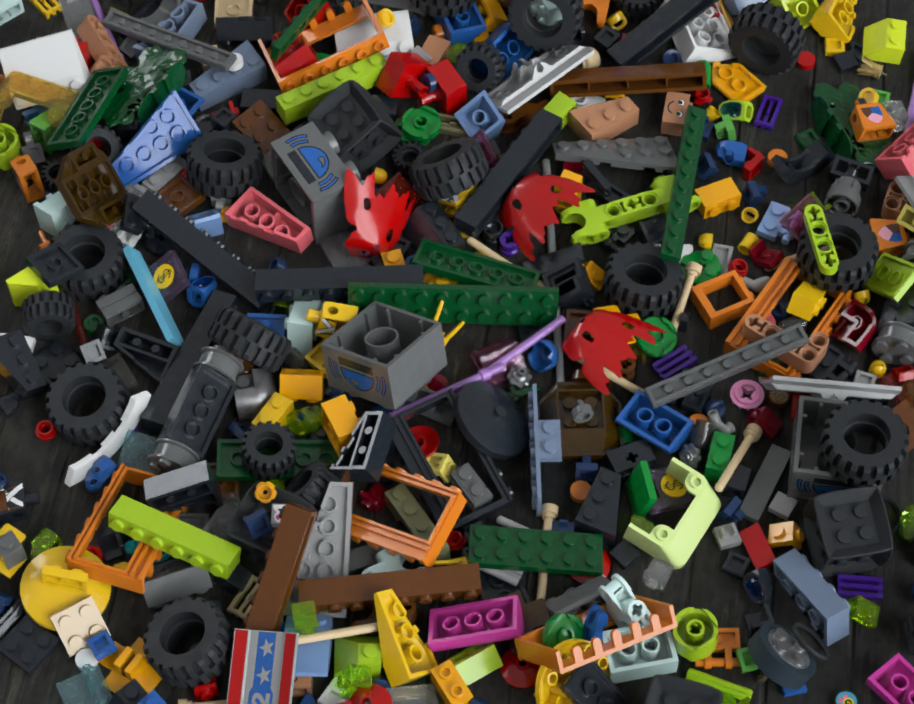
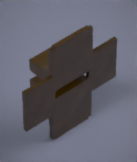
(534, 615)

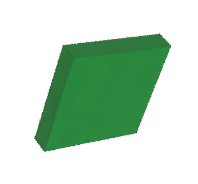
(641, 489)

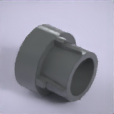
(844, 196)

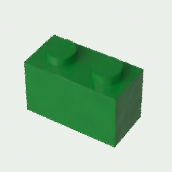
(719, 455)

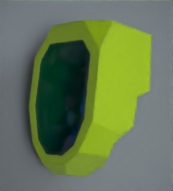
(738, 110)

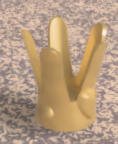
(871, 69)

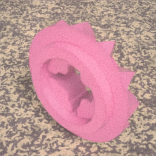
(748, 387)

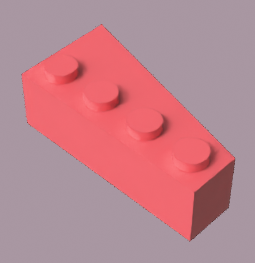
(898, 157)
(267, 220)

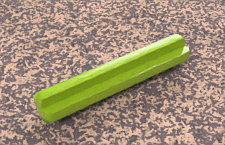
(735, 690)

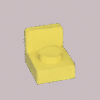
(442, 465)

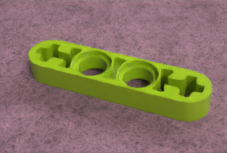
(818, 239)

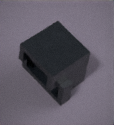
(572, 283)

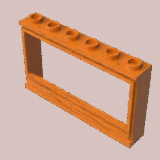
(340, 59)
(766, 302)
(408, 545)
(141, 561)
(532, 650)

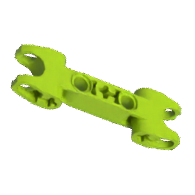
(597, 219)

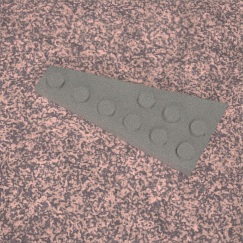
(329, 542)

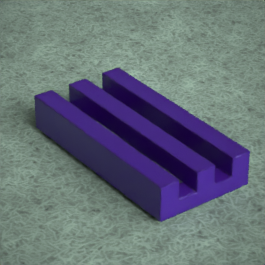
(764, 124)
(669, 357)
(860, 583)

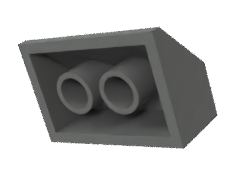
(174, 581)
(577, 599)

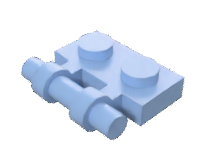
(770, 226)

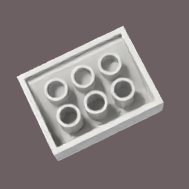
(398, 36)
(704, 38)
(49, 58)

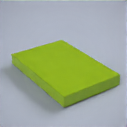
(891, 277)

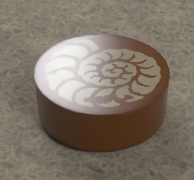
(778, 398)

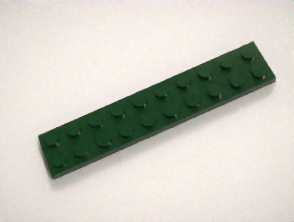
(463, 302)

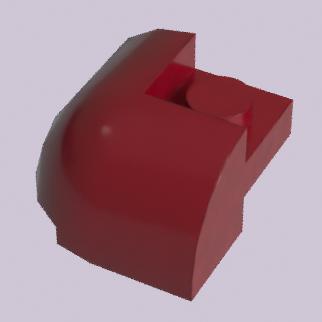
(857, 326)

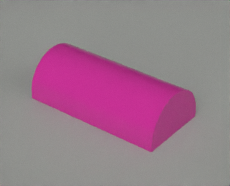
(475, 623)
(894, 681)

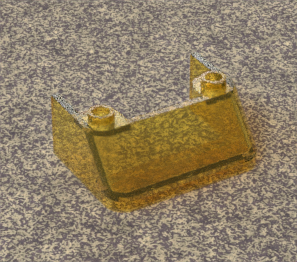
(38, 91)

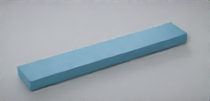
(153, 296)

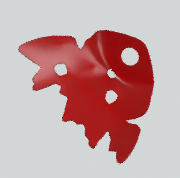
(537, 207)
(377, 221)
(609, 344)

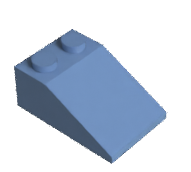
(313, 657)

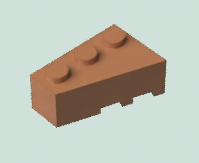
(603, 119)

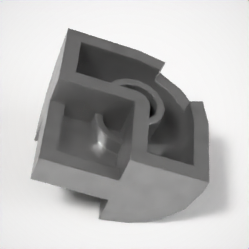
(253, 392)

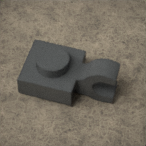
(33, 150)

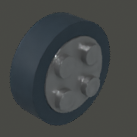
(781, 657)

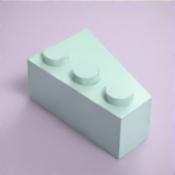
(53, 214)
(300, 330)

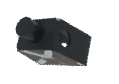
(15, 502)

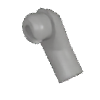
(756, 285)
(718, 425)

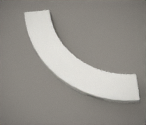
(112, 443)

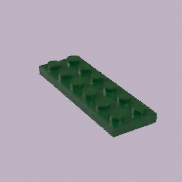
(87, 108)
(471, 267)
(307, 451)
(536, 550)

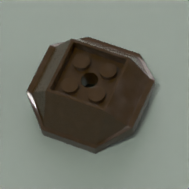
(91, 186)
(586, 438)

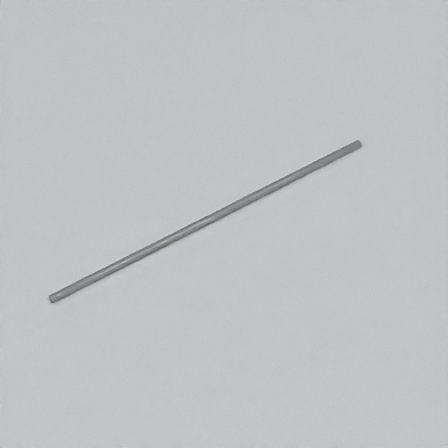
(560, 377)

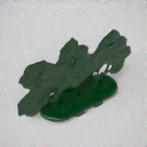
(145, 78)
(832, 126)

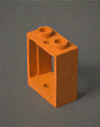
(704, 307)

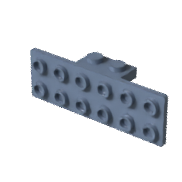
(543, 446)

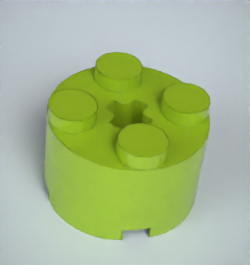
(9, 145)
(704, 637)

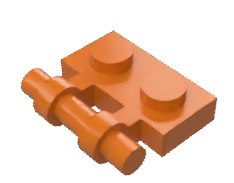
(727, 643)

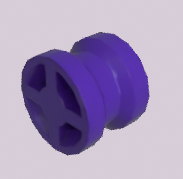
(509, 249)

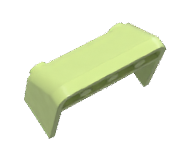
(678, 544)

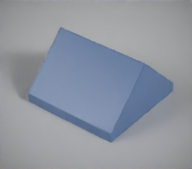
(481, 114)
(209, 221)

